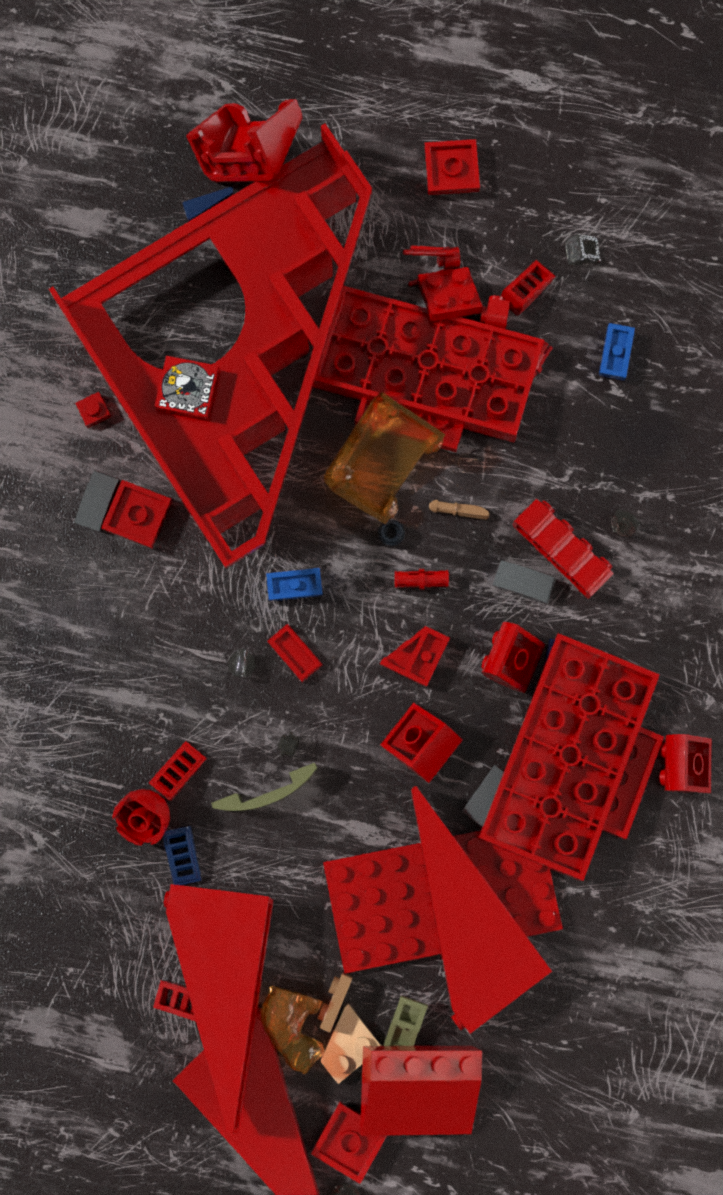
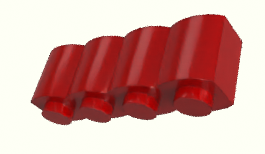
(562, 548)

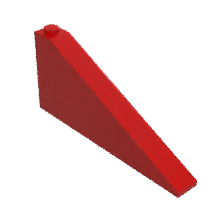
(480, 943)
(222, 960)
(268, 1124)

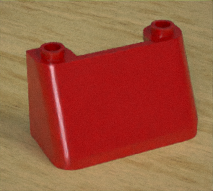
(242, 149)

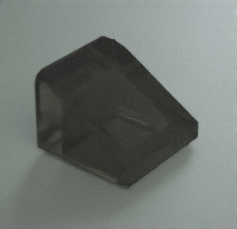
(582, 250)

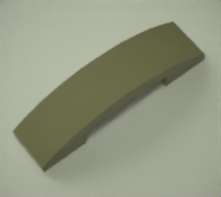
(234, 802)
(405, 1022)

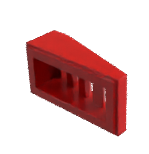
(518, 299)
(170, 764)
(161, 998)

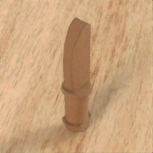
(459, 509)

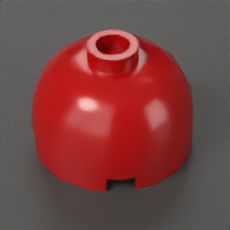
(142, 816)

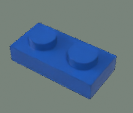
(616, 351)
(294, 584)

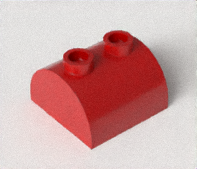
(512, 657)
(686, 763)

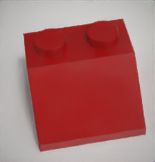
(421, 742)

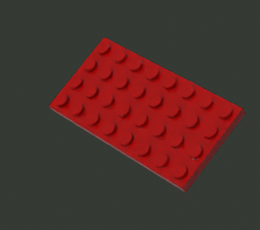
(387, 909)

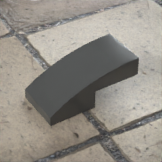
(97, 500)
(524, 581)
(481, 800)

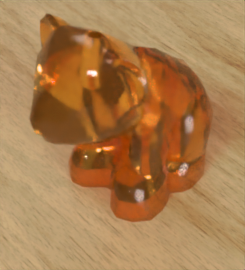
(283, 1019)

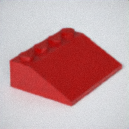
(419, 1090)

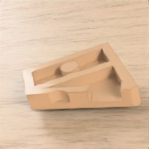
(346, 1045)

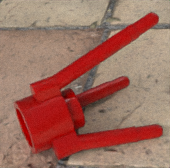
(446, 257)

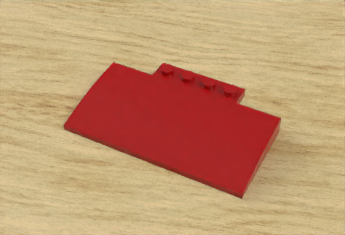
(442, 370)
(575, 760)

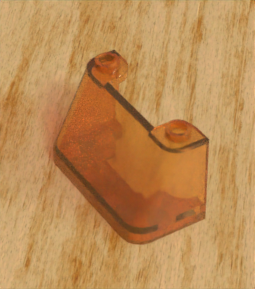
(381, 456)

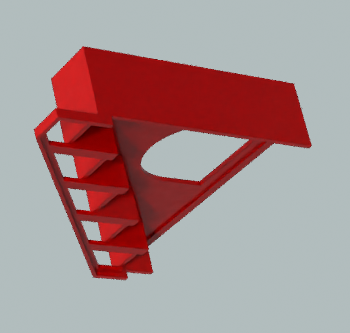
(277, 251)

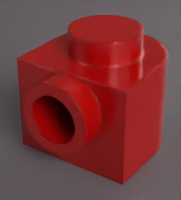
(496, 312)

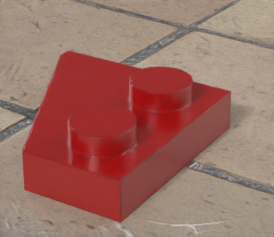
(417, 656)

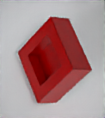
(93, 410)

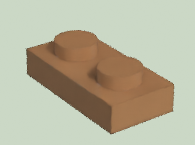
(329, 1012)

